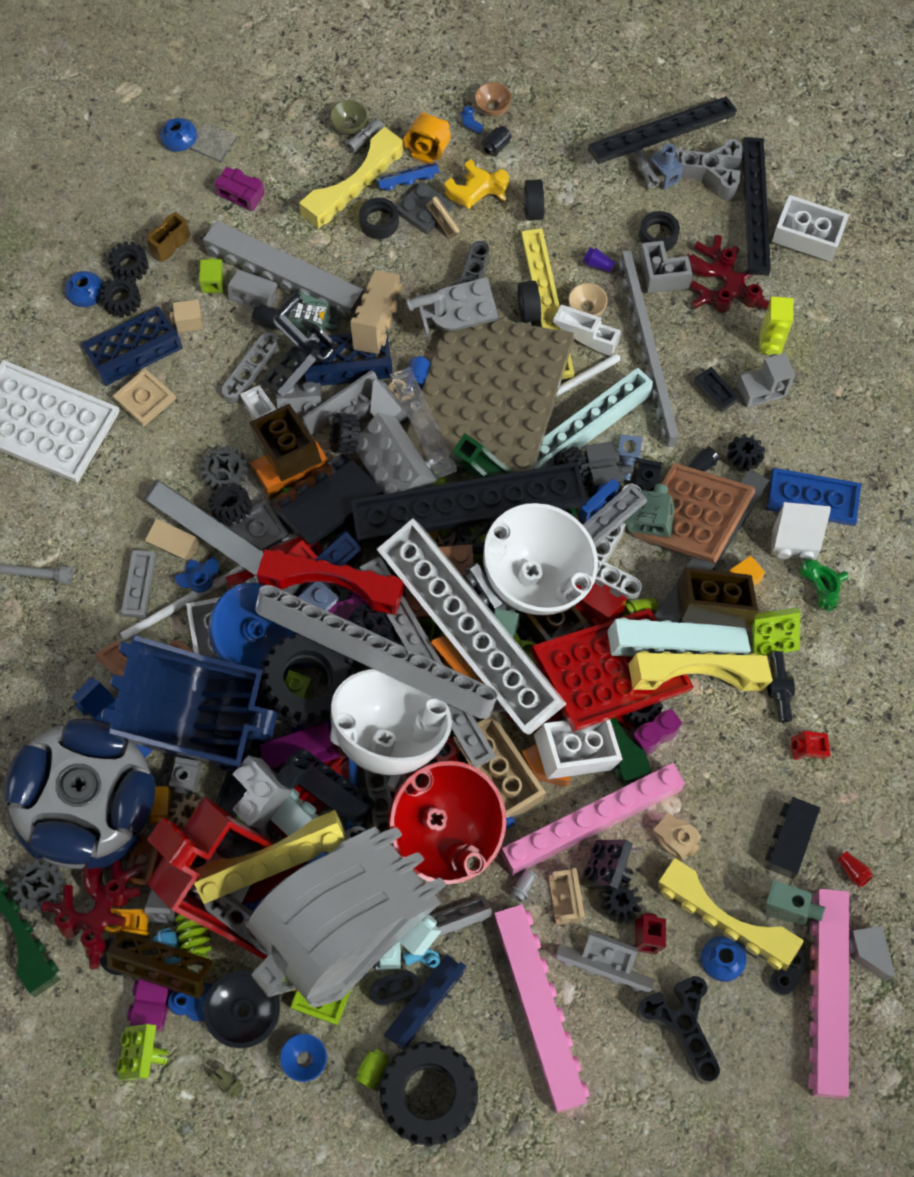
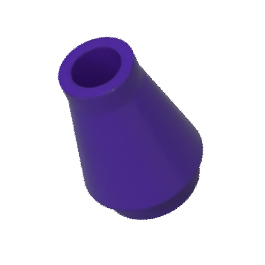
(596, 259)

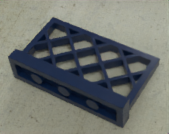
(138, 356)
(349, 370)

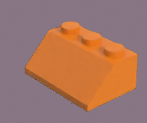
(270, 481)
(452, 658)

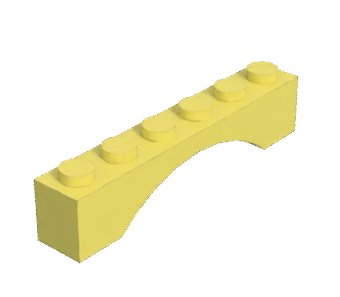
(324, 203)
(745, 672)
(232, 874)
(772, 943)

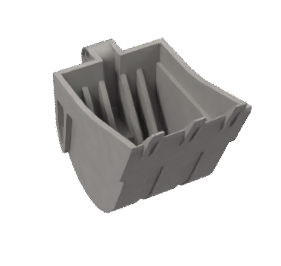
(339, 917)

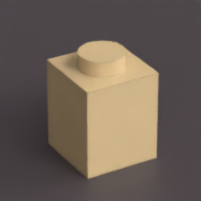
(187, 316)

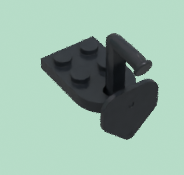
(301, 355)

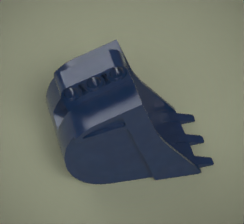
(165, 708)

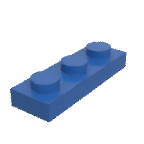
(407, 176)

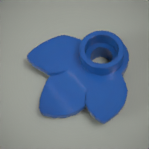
(198, 576)
(193, 1008)

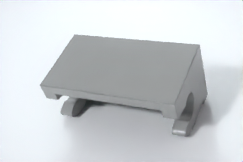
(251, 290)

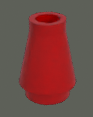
(855, 869)

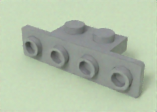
(349, 401)
(609, 959)

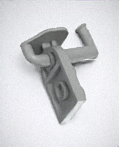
(456, 306)

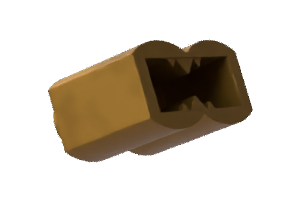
(169, 236)

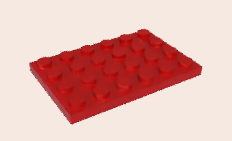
(594, 680)

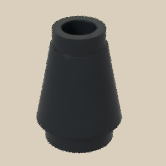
(704, 459)

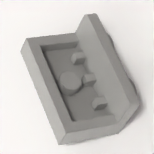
(302, 398)

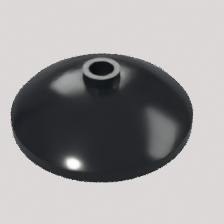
(224, 1005)

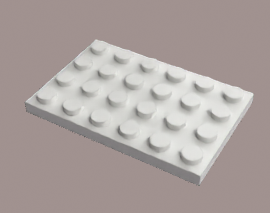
(50, 422)

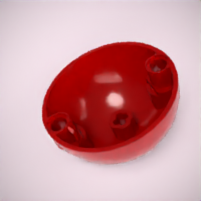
(467, 818)

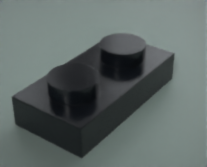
(716, 389)

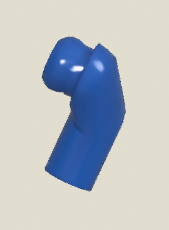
(468, 120)

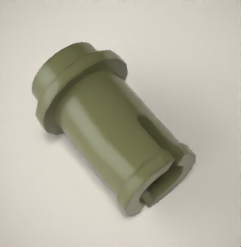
(228, 1083)

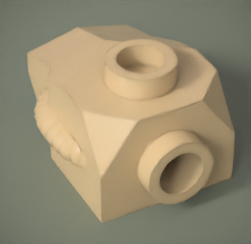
(677, 837)

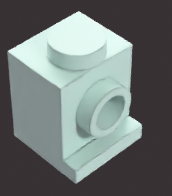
(391, 959)

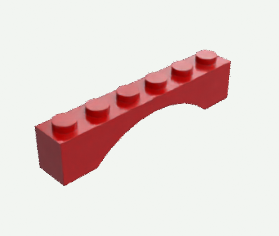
(285, 570)

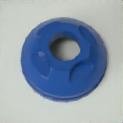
(180, 139)
(86, 295)
(715, 967)
(298, 1045)

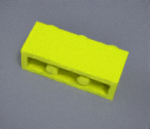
(776, 325)

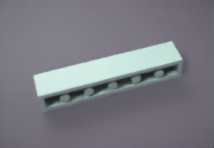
(635, 636)

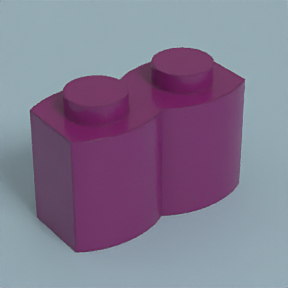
(660, 731)
(149, 1005)

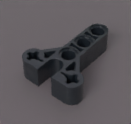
(667, 1019)

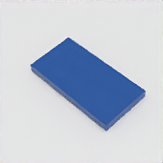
(815, 490)

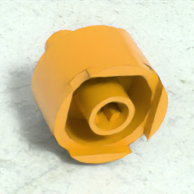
(427, 137)

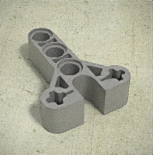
(714, 168)

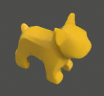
(478, 185)

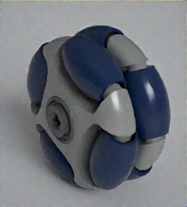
(66, 796)

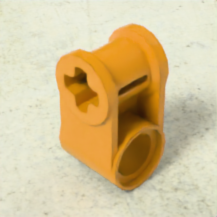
(134, 918)

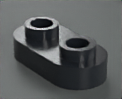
(239, 847)
(792, 976)
(393, 986)

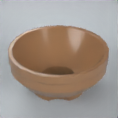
(493, 93)

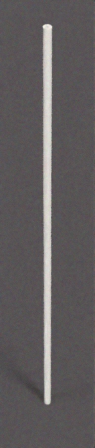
(220, 581)

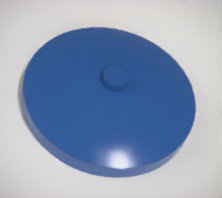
(241, 633)

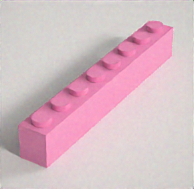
(592, 819)
(830, 996)
(540, 1009)

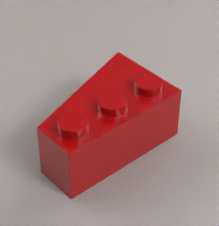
(600, 605)

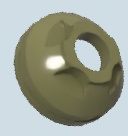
(346, 111)

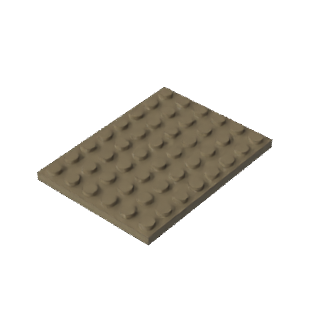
(496, 388)

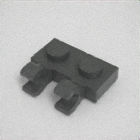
(477, 579)

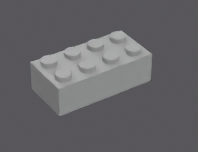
(392, 456)

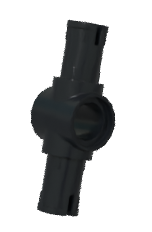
(782, 687)

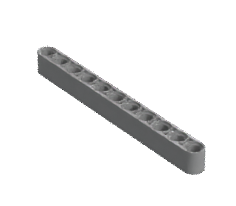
(376, 651)

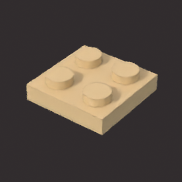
(144, 397)

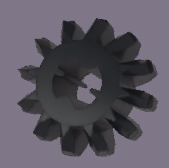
(750, 459)
(630, 900)

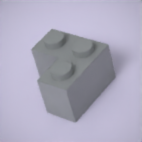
(663, 273)
(768, 383)
(263, 795)

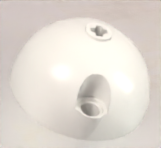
(550, 549)
(381, 722)

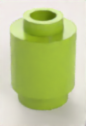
(372, 1069)

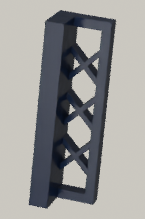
(336, 553)
(425, 1002)

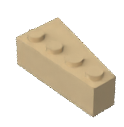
(376, 311)

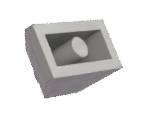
(386, 402)
(158, 911)
(871, 951)

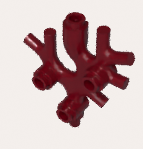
(723, 268)
(93, 922)

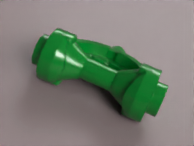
(827, 598)

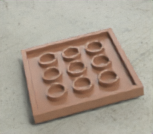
(703, 513)

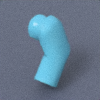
(430, 958)

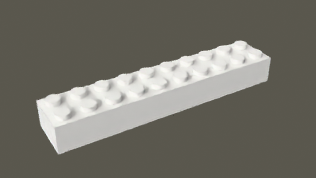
(471, 627)

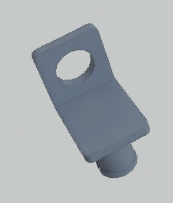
(668, 165)
(629, 458)

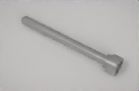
(63, 574)

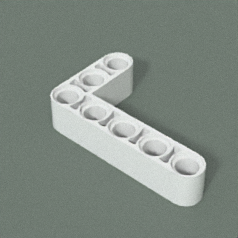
(622, 579)

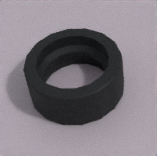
(534, 199)
(375, 205)
(660, 218)
(529, 301)

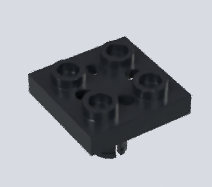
(607, 865)

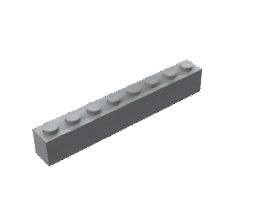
(285, 270)

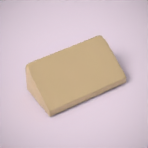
(443, 217)

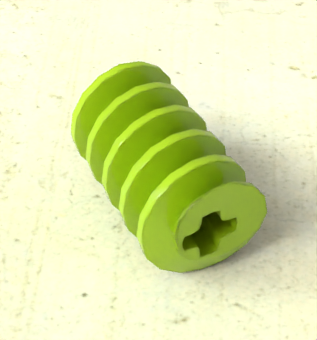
(192, 936)

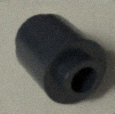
(496, 141)
(264, 315)

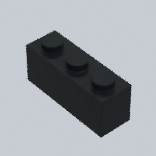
(792, 837)

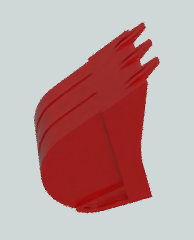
(184, 851)

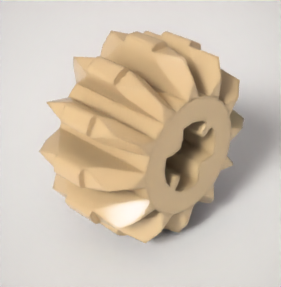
(180, 813)

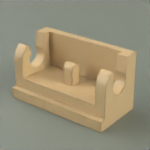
(173, 540)
(566, 896)

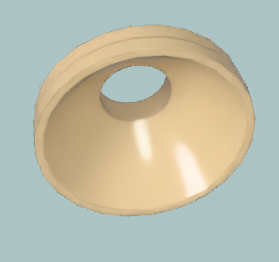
(590, 294)

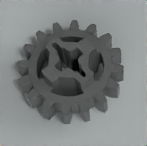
(228, 461)
(41, 876)

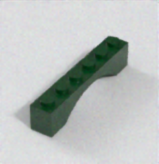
(481, 462)
(634, 759)
(33, 966)

